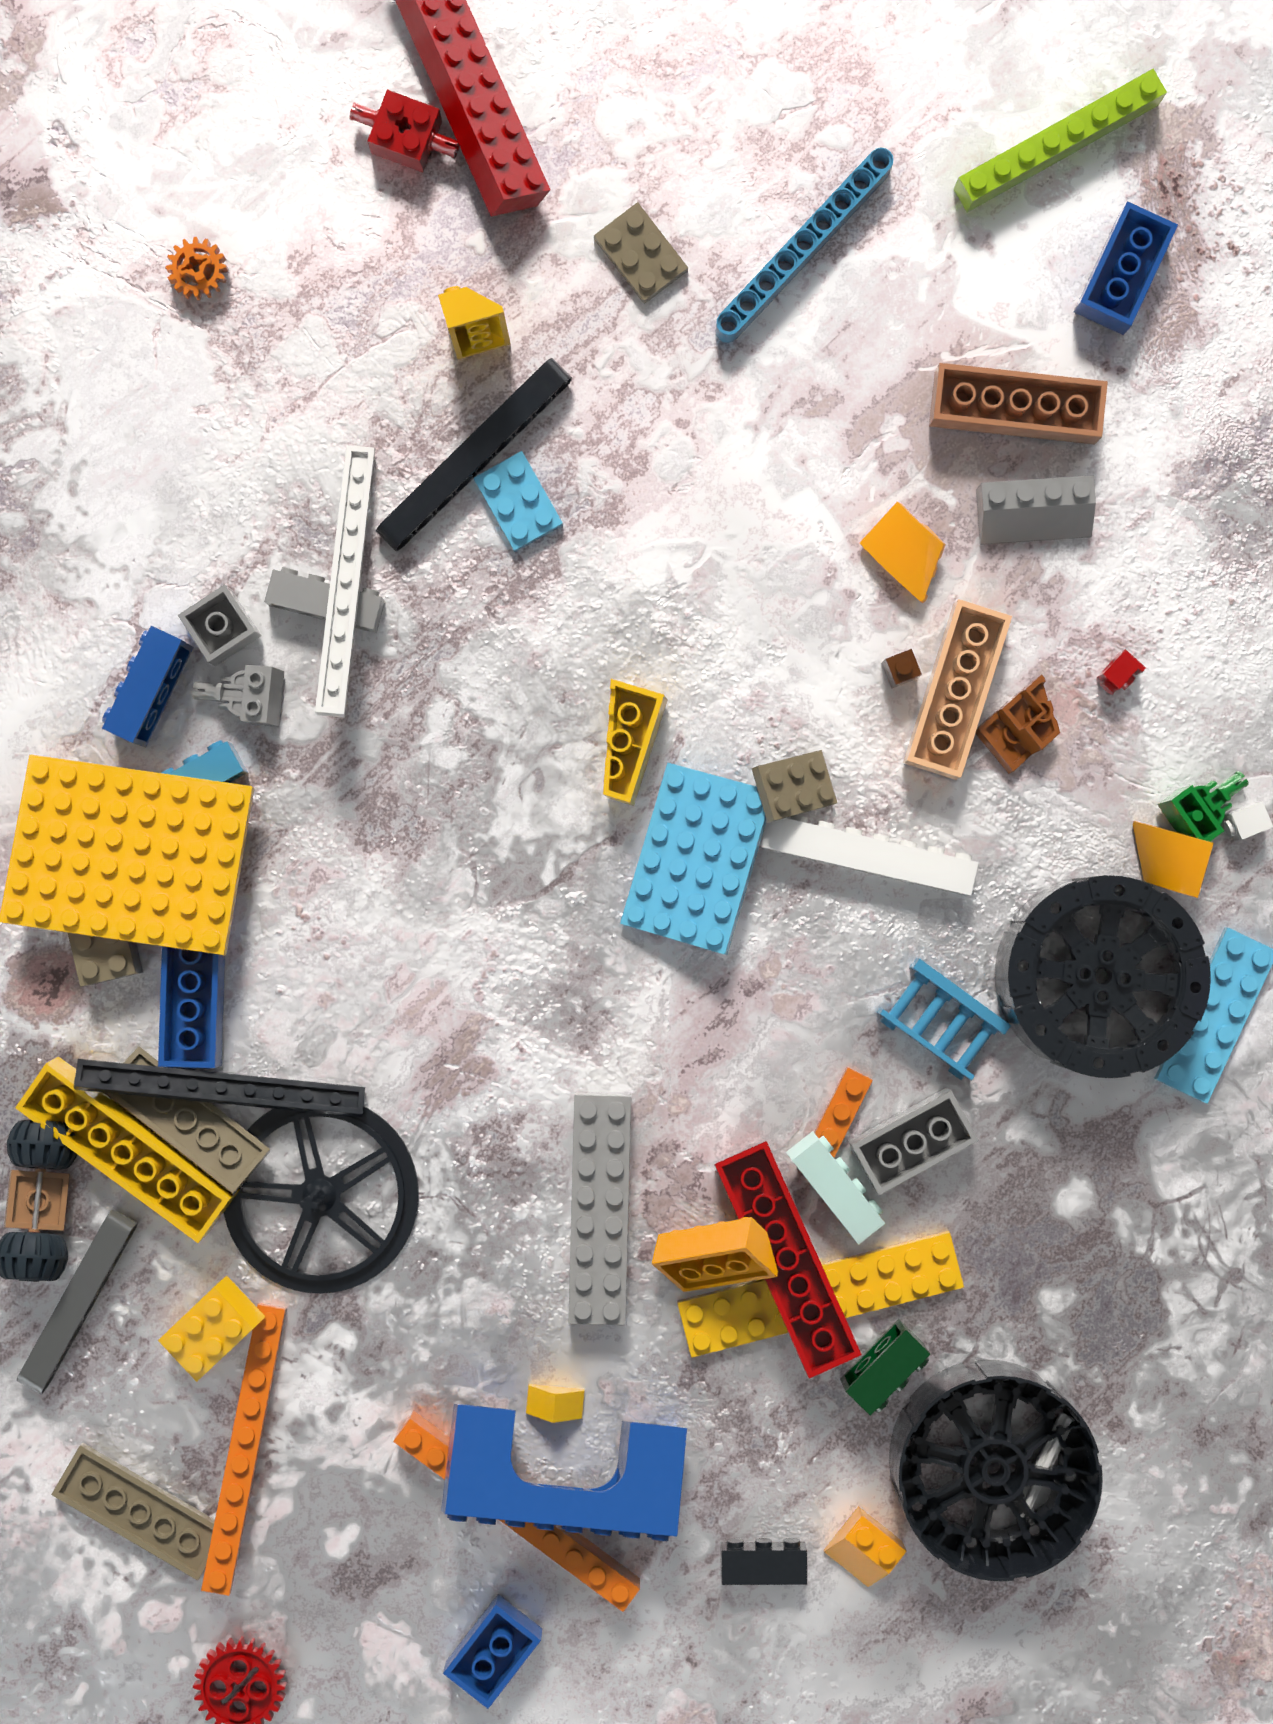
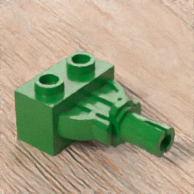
(1199, 809)

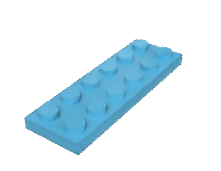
(1237, 975)

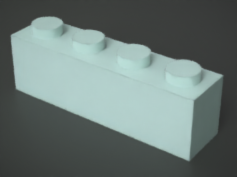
(835, 1187)

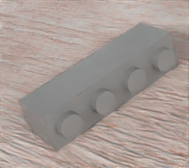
(311, 595)

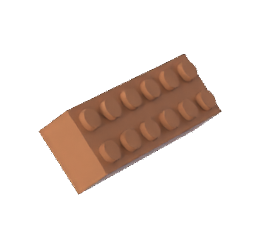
(1018, 403)

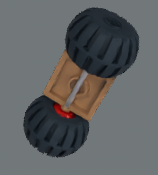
(36, 1203)

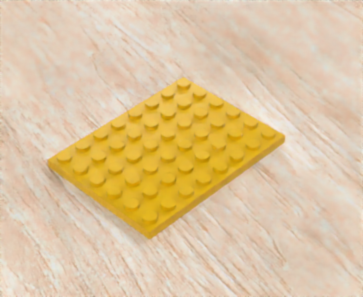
(127, 855)

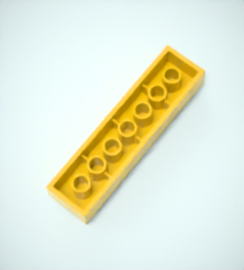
(126, 1151)

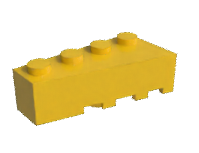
(630, 738)

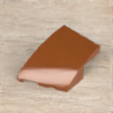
(1020, 726)

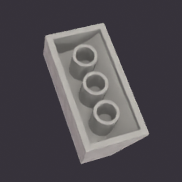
(1036, 509)

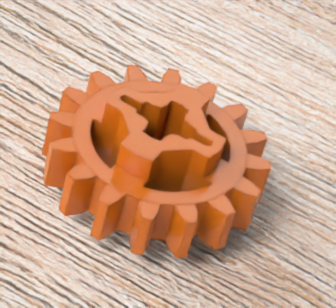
(186, 271)

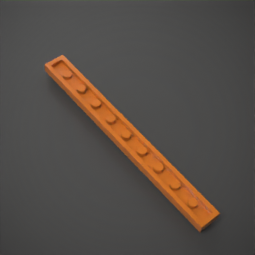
(243, 1451)

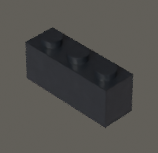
(763, 1562)

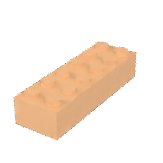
(957, 689)

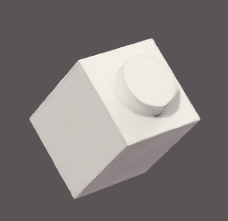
(1247, 821)

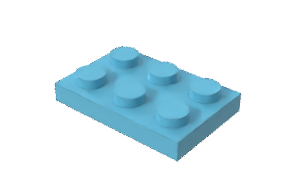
(518, 501)

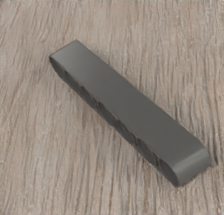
(77, 1301)

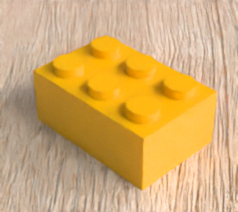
(211, 1328)

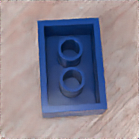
(493, 1651)

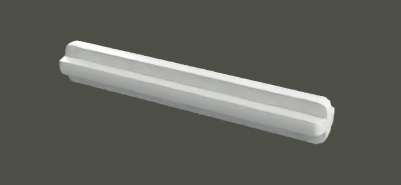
(1047, 1457)

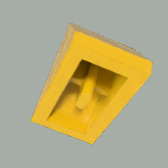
(555, 1403)

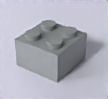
(219, 625)

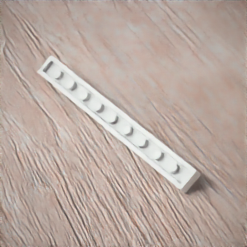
(345, 582)

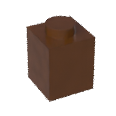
(901, 668)

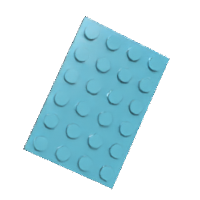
(696, 859)

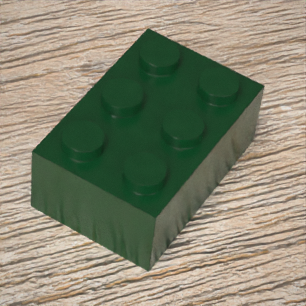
(885, 1368)

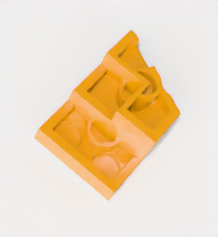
(905, 549)
(1172, 858)

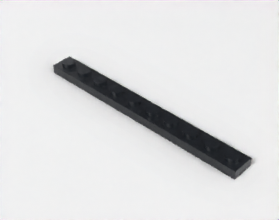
(219, 1088)

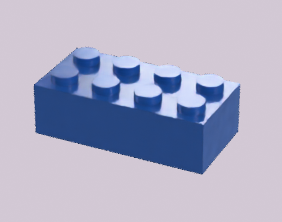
(1125, 268)
(147, 686)

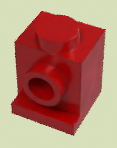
(1120, 672)

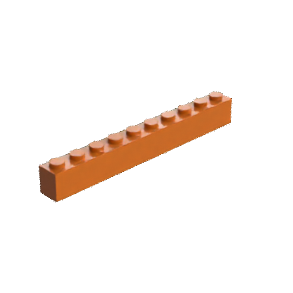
(565, 1548)

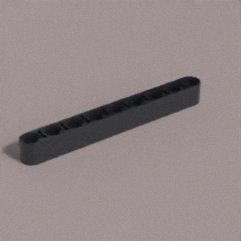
(474, 454)

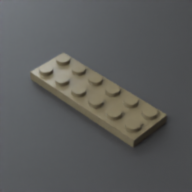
(197, 1132)
(137, 1510)

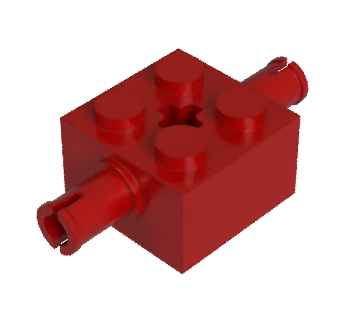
(420, 128)

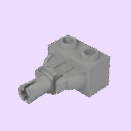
(251, 696)

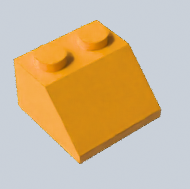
(865, 1548)

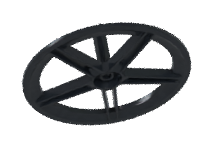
(321, 1197)

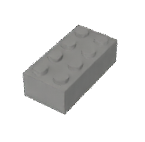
(913, 1141)

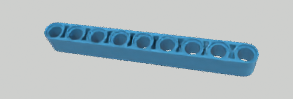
(810, 233)

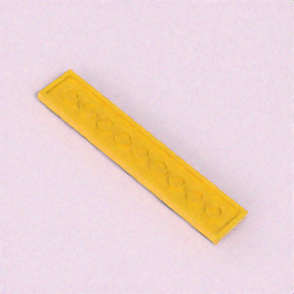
(859, 1283)

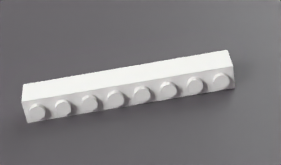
(871, 855)

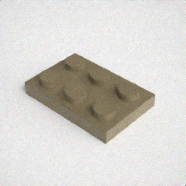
(640, 253)
(794, 786)

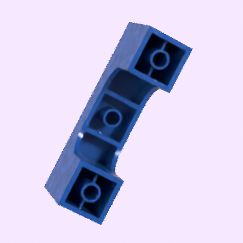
(636, 1499)

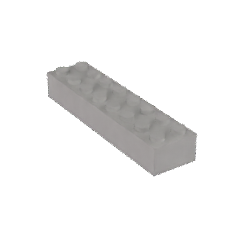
(599, 1208)

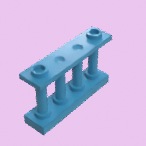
(946, 991)

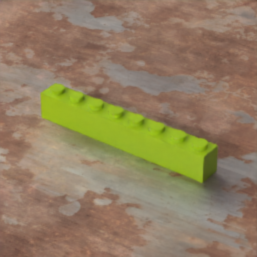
(1060, 140)

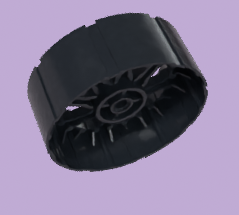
(1187, 985)
(1010, 1551)

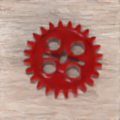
(221, 1667)

